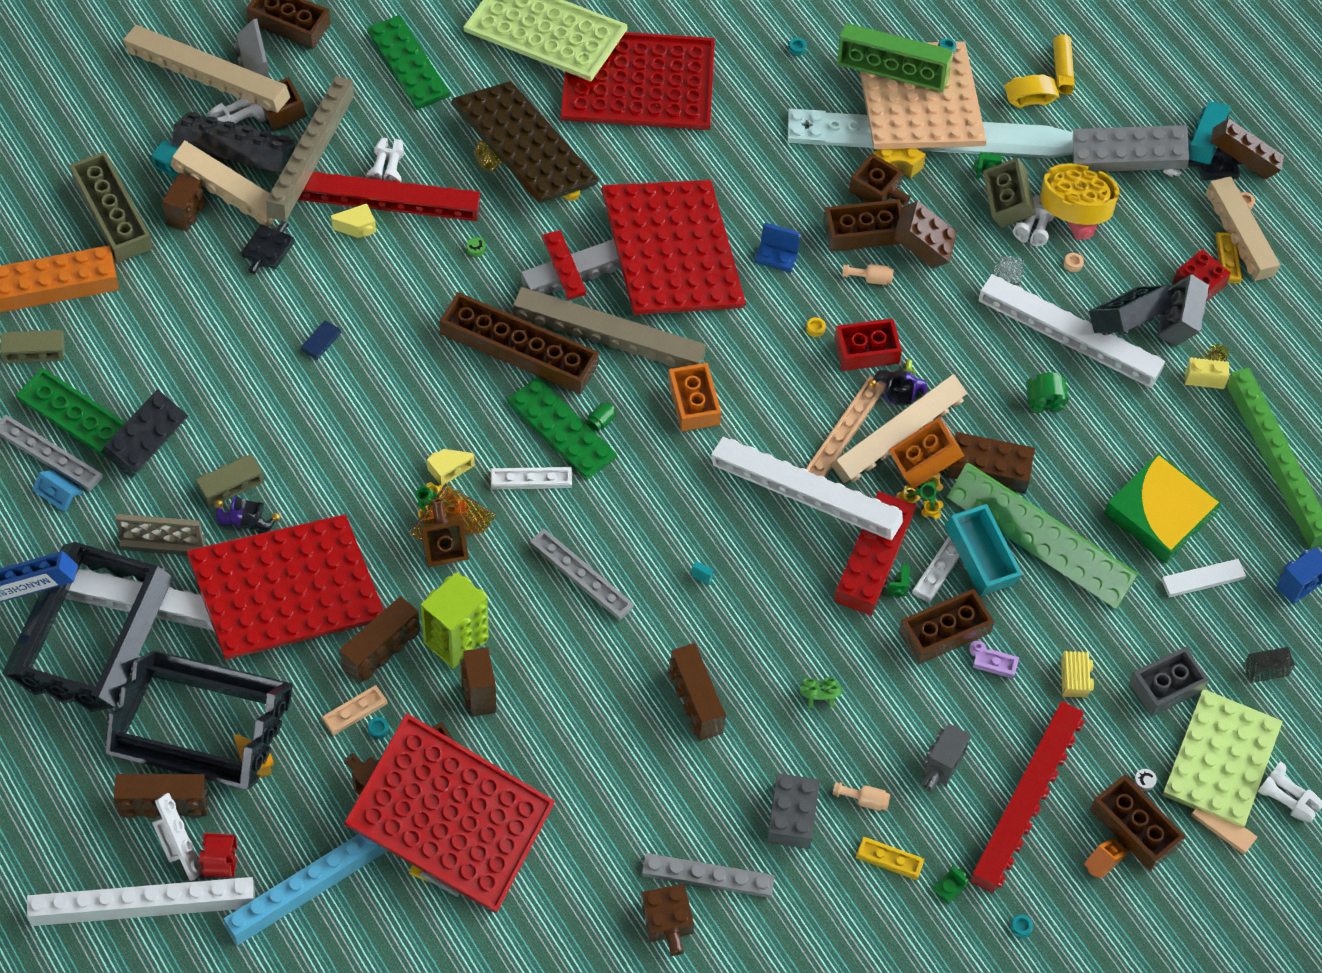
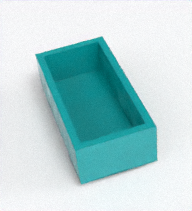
(983, 550)

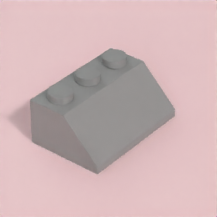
(251, 49)

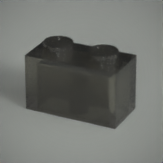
(1268, 664)

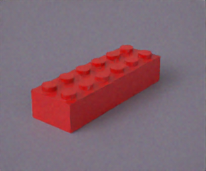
(872, 562)

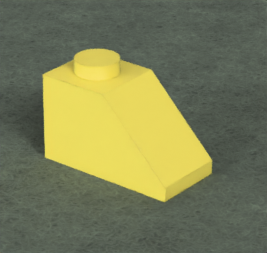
(355, 221)
(449, 464)

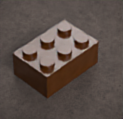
(925, 234)
(478, 681)

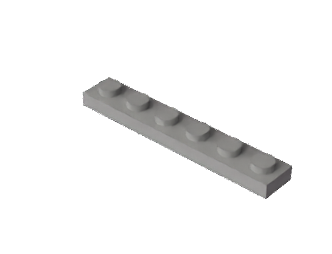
(49, 453)
(582, 574)
(708, 875)

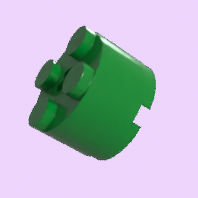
(1047, 392)

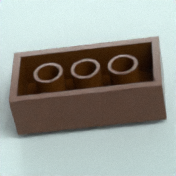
(291, 19)
(862, 225)
(1001, 460)
(946, 626)
(380, 640)
(697, 692)
(138, 792)
(1137, 822)

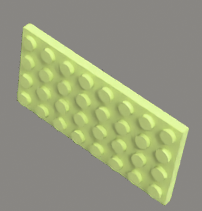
(549, 32)

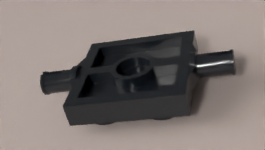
(1221, 166)
(268, 247)

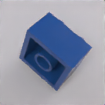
(1301, 576)

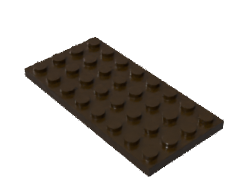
(525, 141)

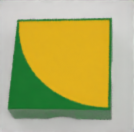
(1162, 508)

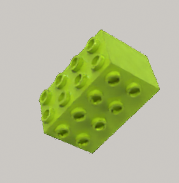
(455, 618)

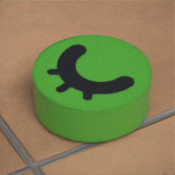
(476, 247)

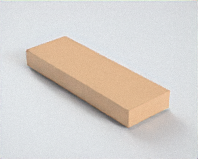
(354, 710)
(1233, 834)

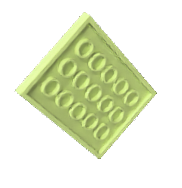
(1222, 758)

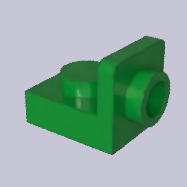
(985, 162)
(901, 586)
(951, 884)

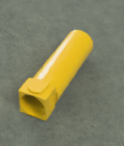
(1063, 64)

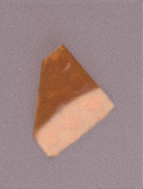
(474, 515)

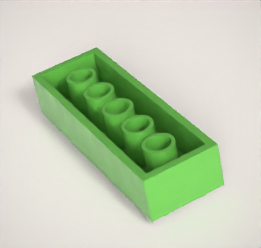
(894, 57)

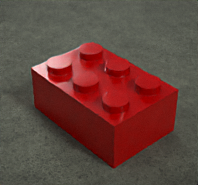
(867, 344)

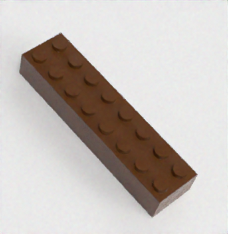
(519, 343)

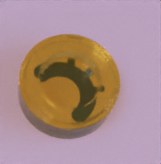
(1218, 352)

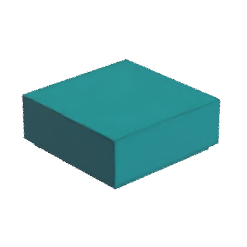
(702, 572)

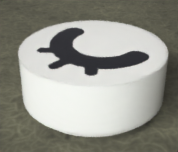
(1145, 779)

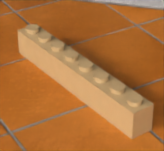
(898, 428)

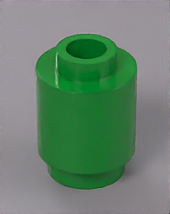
(601, 416)

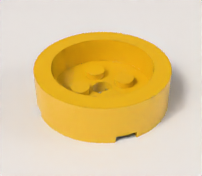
(1079, 194)

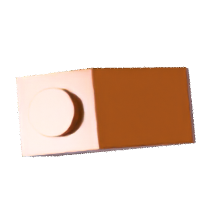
(1105, 858)

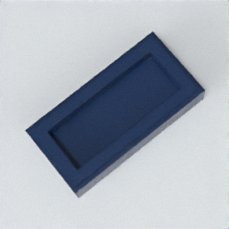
(321, 340)

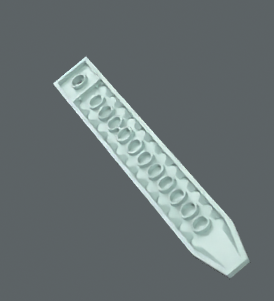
(1001, 138)

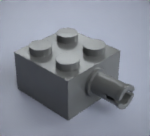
(945, 756)

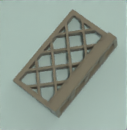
(152, 540)

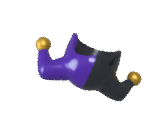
(900, 386)
(245, 515)

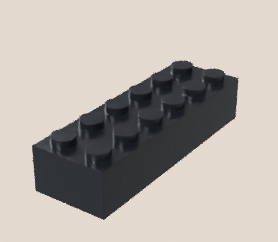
(234, 141)

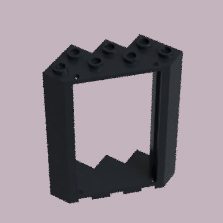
(126, 649)
(202, 675)

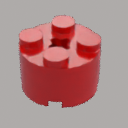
(218, 855)

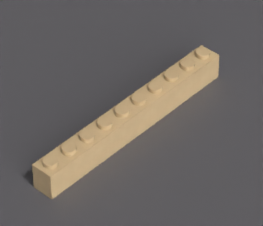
(206, 68)

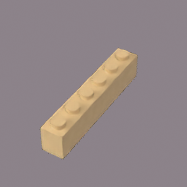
(222, 181)
(1243, 228)

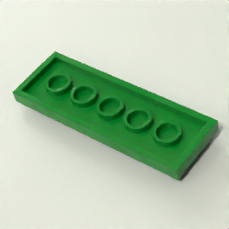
(408, 62)
(70, 410)
(562, 428)

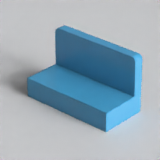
(56, 489)

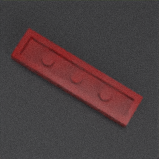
(564, 264)

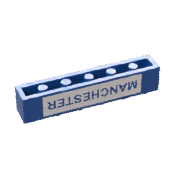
(36, 575)

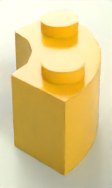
(1031, 90)
(908, 159)

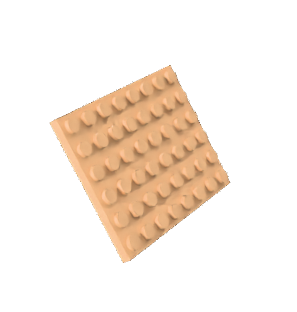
(921, 117)

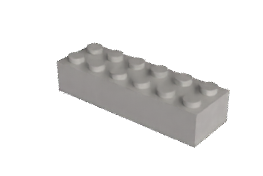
(1131, 148)

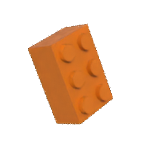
(694, 397)
(926, 452)

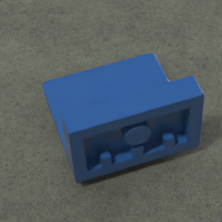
(778, 247)

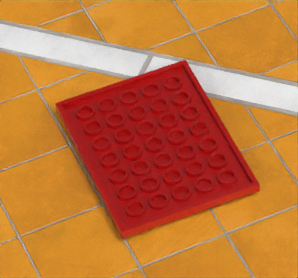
(647, 83)
(672, 247)
(285, 586)
(449, 813)

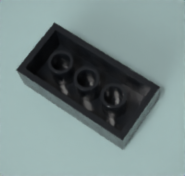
(1130, 309)
(144, 433)

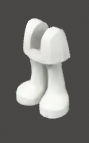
(223, 113)
(392, 155)
(1040, 235)
(1307, 800)

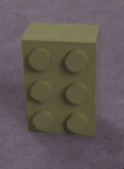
(1009, 192)

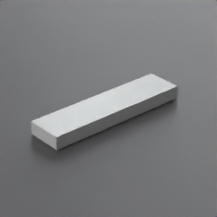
(531, 478)
(937, 571)
(1203, 578)

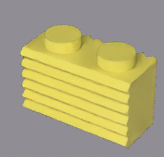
(1207, 373)
(1076, 674)

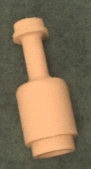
(873, 273)
(867, 796)

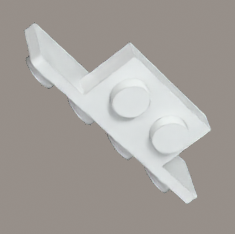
(174, 837)

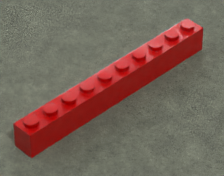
(392, 196)
(1027, 797)

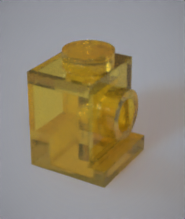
(484, 155)

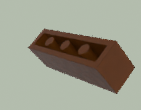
(1247, 148)

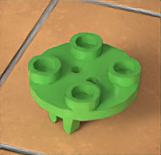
(820, 690)

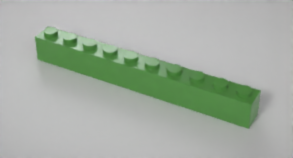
(1277, 455)

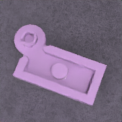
(993, 661)

